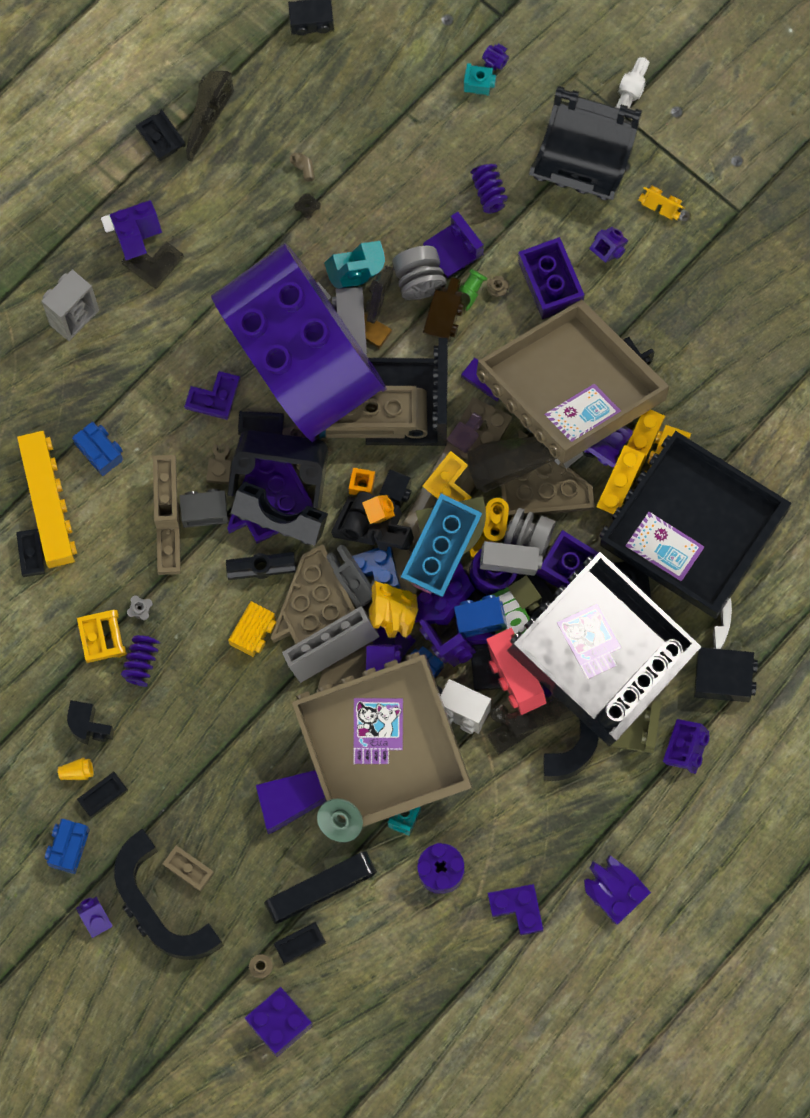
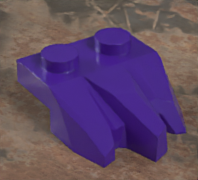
(615, 889)

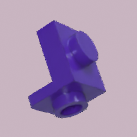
(93, 916)

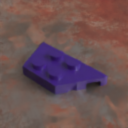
(441, 609)

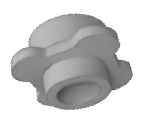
(142, 614)

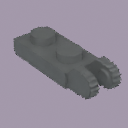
(351, 577)

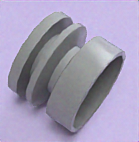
(419, 272)
(526, 533)

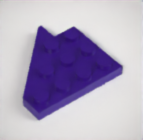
(282, 491)

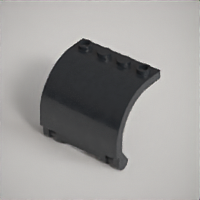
(586, 145)

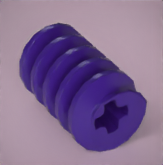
(489, 188)
(139, 660)

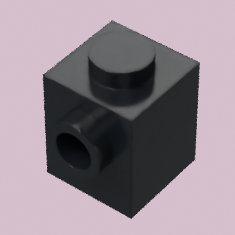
(397, 487)

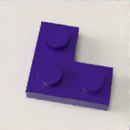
(214, 402)
(521, 901)

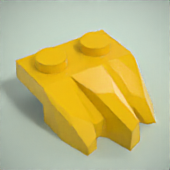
(393, 609)

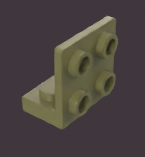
(642, 732)

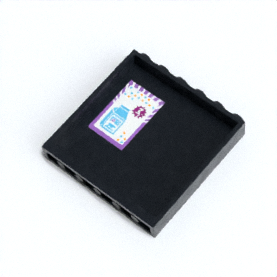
(694, 524)

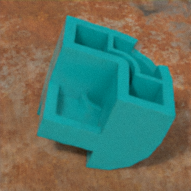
(355, 267)

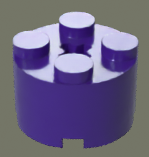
(487, 581)
(440, 855)

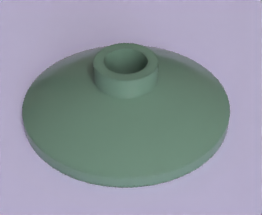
(334, 826)

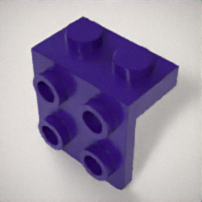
(454, 651)

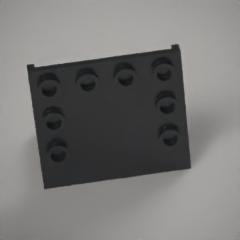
(426, 374)

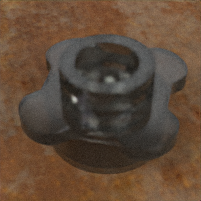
(303, 201)

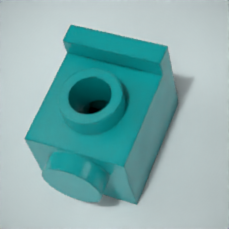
(473, 84)
(404, 824)

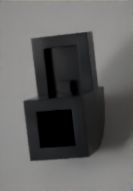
(81, 724)

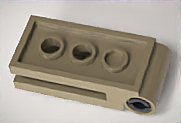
(386, 415)

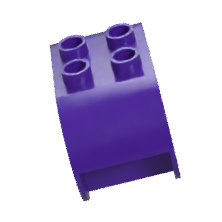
(297, 341)

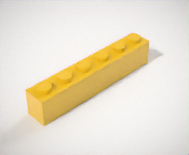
(46, 500)

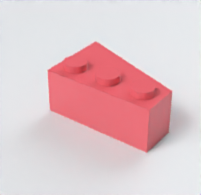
(522, 686)

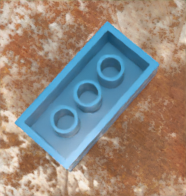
(441, 545)

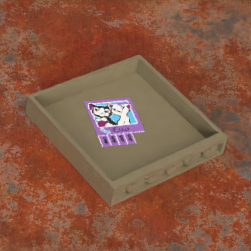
(383, 740)

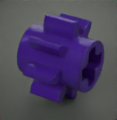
(495, 57)

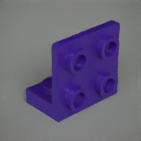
(456, 246)
(609, 447)

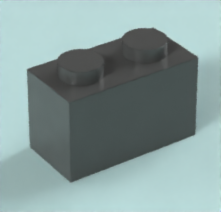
(203, 508)

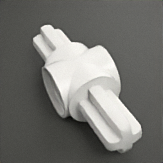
(633, 83)

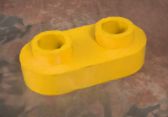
(496, 521)

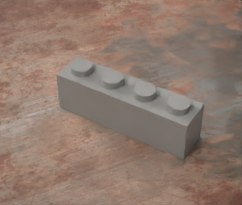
(351, 310)
(330, 644)

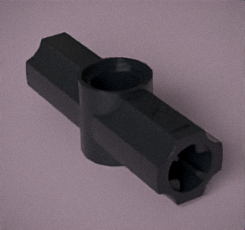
(245, 567)

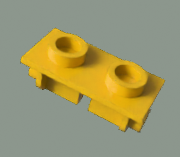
(654, 198)

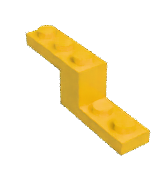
(630, 461)

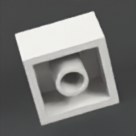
(465, 706)

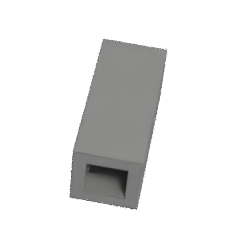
(510, 558)

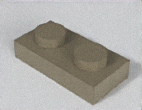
(188, 868)

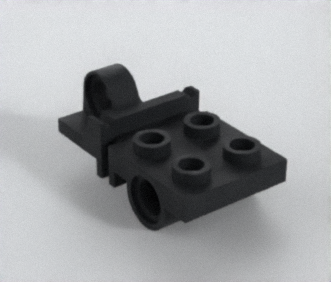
(355, 526)

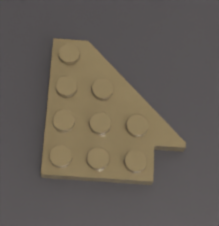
(548, 490)
(312, 599)

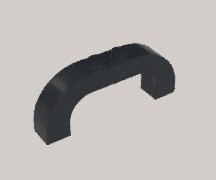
(570, 763)
(183, 947)

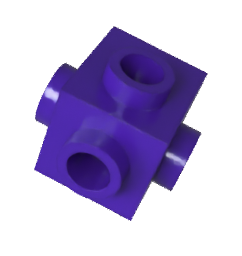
(609, 244)

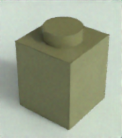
(526, 595)

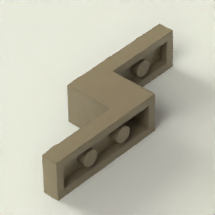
(166, 514)

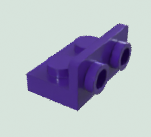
(687, 745)

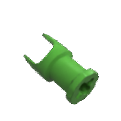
(472, 286)

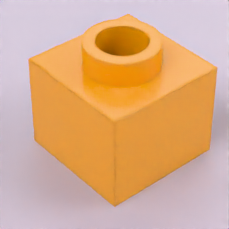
(361, 476)
(379, 509)

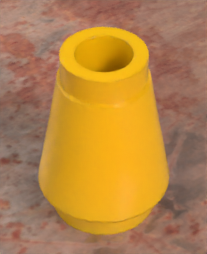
(76, 770)

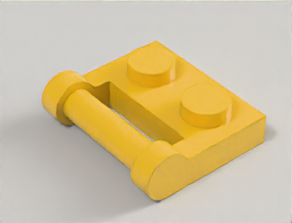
(94, 639)

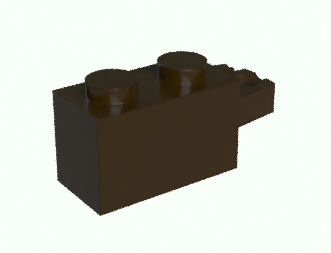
(444, 312)

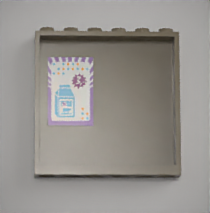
(572, 381)

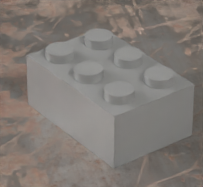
(70, 304)

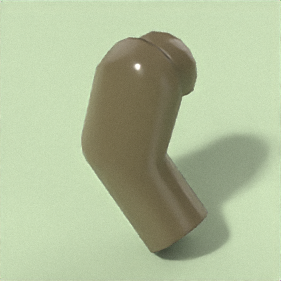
(304, 164)

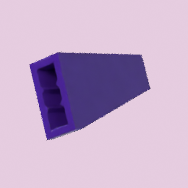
(289, 799)

